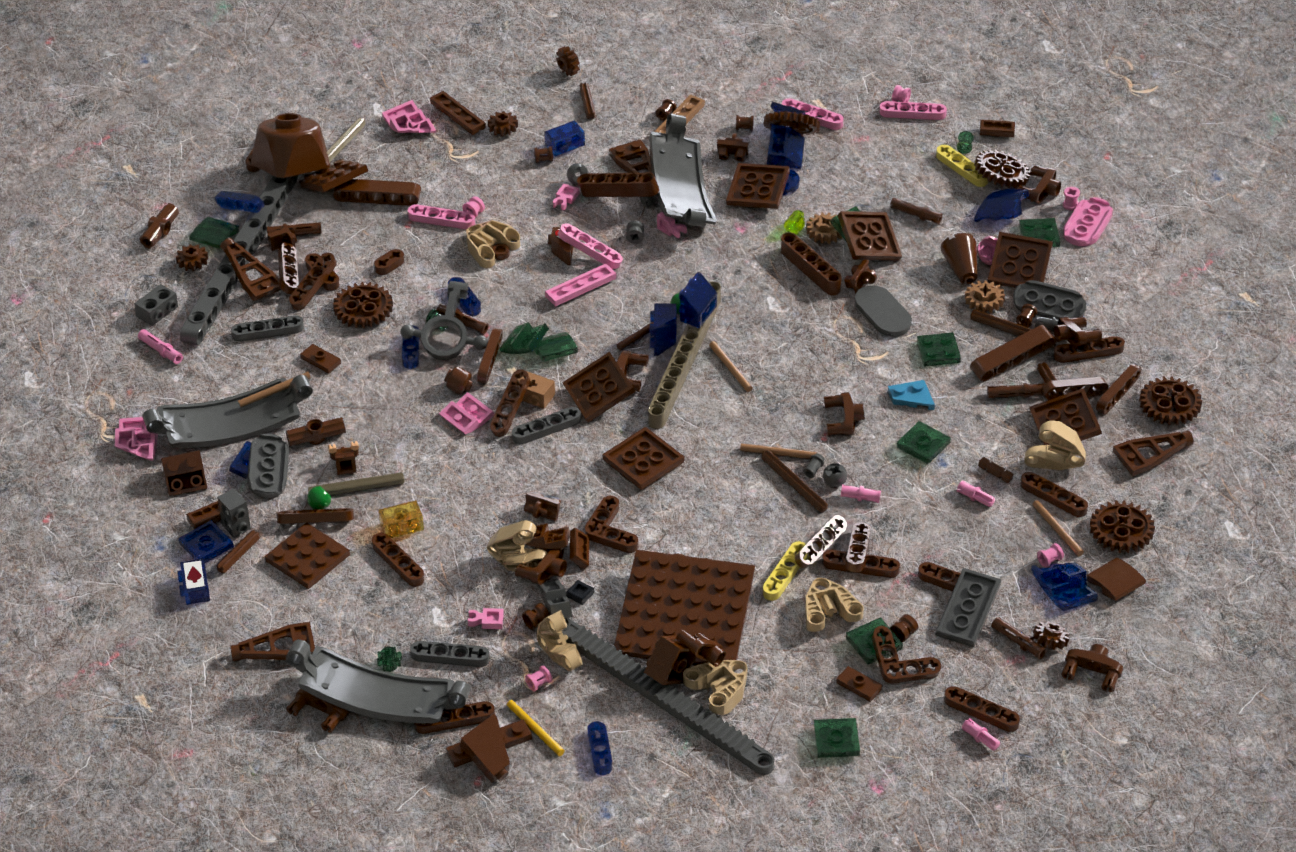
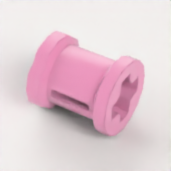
(1071, 196)
(1050, 555)
(538, 678)

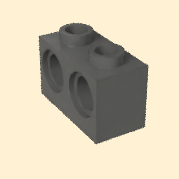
(156, 305)
(234, 512)

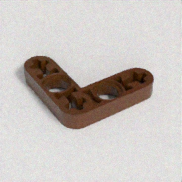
(624, 540)
(894, 664)

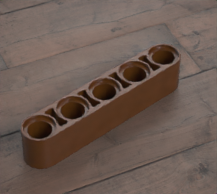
(618, 184)
(378, 192)
(811, 263)
(1012, 353)

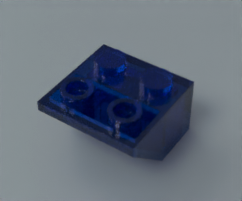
(785, 147)
(697, 301)
(664, 327)

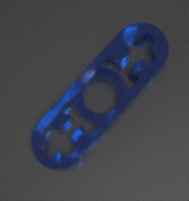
(475, 308)
(414, 352)
(597, 755)

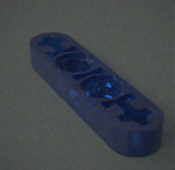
(239, 201)

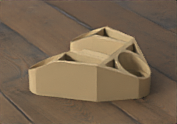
(484, 236)
(1060, 452)
(508, 546)
(845, 602)
(554, 642)
(725, 683)

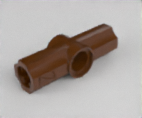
(159, 225)
(315, 431)

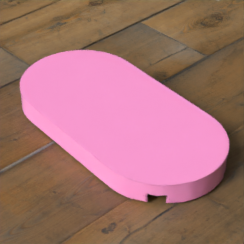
(1087, 222)

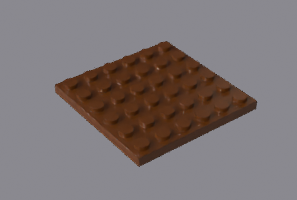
(683, 594)

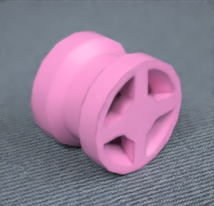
(901, 94)
(474, 206)

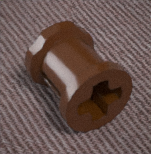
(668, 106)
(744, 122)
(539, 157)
(1026, 315)

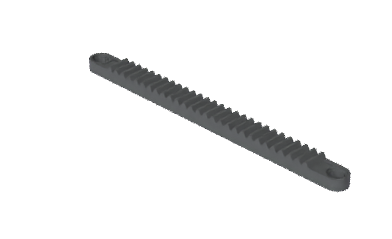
(669, 698)

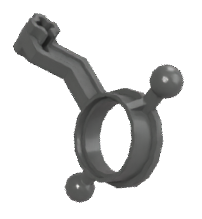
(455, 292)

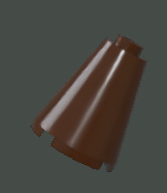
(961, 256)

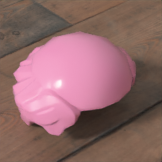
(986, 249)

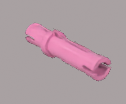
(165, 349)

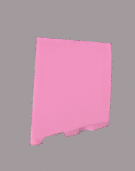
(408, 119)
(135, 438)

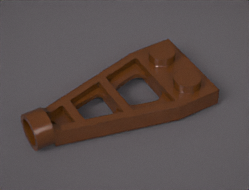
(629, 151)
(258, 288)
(1135, 462)
(295, 631)

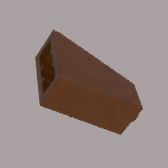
(487, 749)

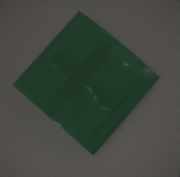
(213, 232)
(524, 339)
(556, 346)

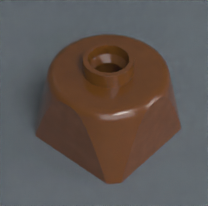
(289, 146)

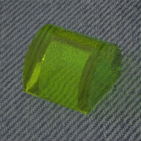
(795, 222)

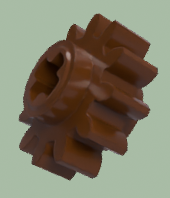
(567, 61)
(503, 123)
(192, 257)
(1051, 635)

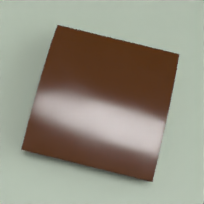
(550, 539)
(1116, 578)

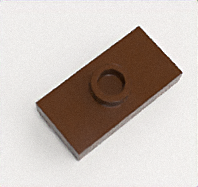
(997, 128)
(320, 358)
(204, 515)
(579, 548)
(859, 683)

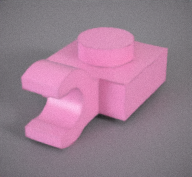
(668, 225)

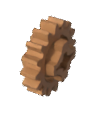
(822, 229)
(984, 296)

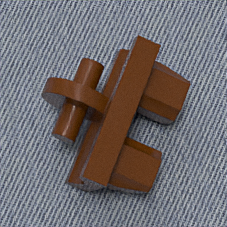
(732, 146)
(861, 276)
(542, 506)

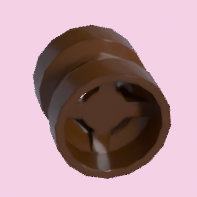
(535, 616)
(905, 626)

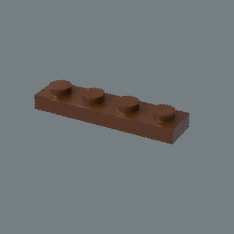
(457, 113)
(512, 735)

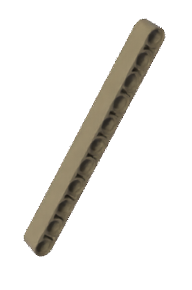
(678, 369)

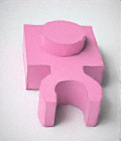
(565, 195)
(490, 618)

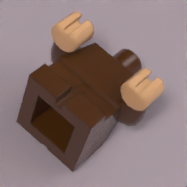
(344, 458)

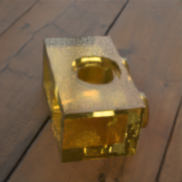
(401, 519)

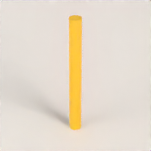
(535, 728)

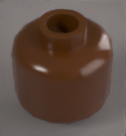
(458, 380)

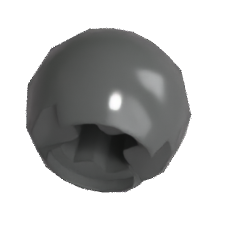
(574, 168)
(835, 475)

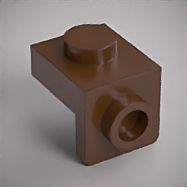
(279, 237)

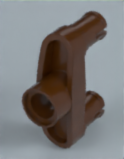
(1047, 186)
(1070, 331)
(629, 358)
(852, 411)
(550, 566)
(702, 647)
(1094, 660)
(304, 698)

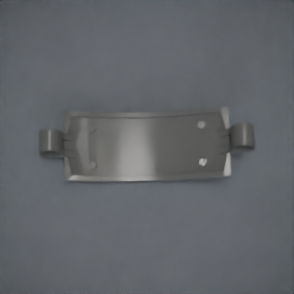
(679, 174)
(224, 420)
(373, 690)

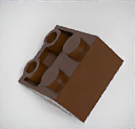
(184, 473)

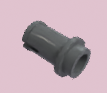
(1049, 323)
(815, 463)

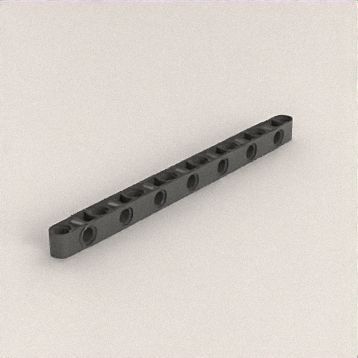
(225, 278)

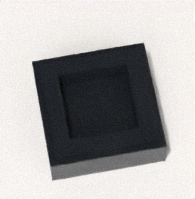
(580, 592)

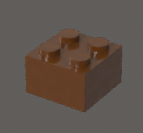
(669, 661)

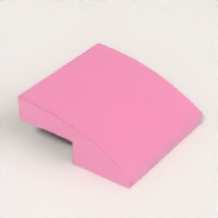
(467, 414)

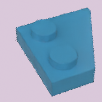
(911, 394)

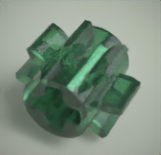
(389, 658)

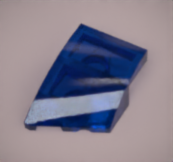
(1001, 204)
(1065, 585)

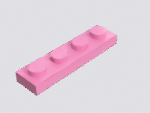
(580, 285)

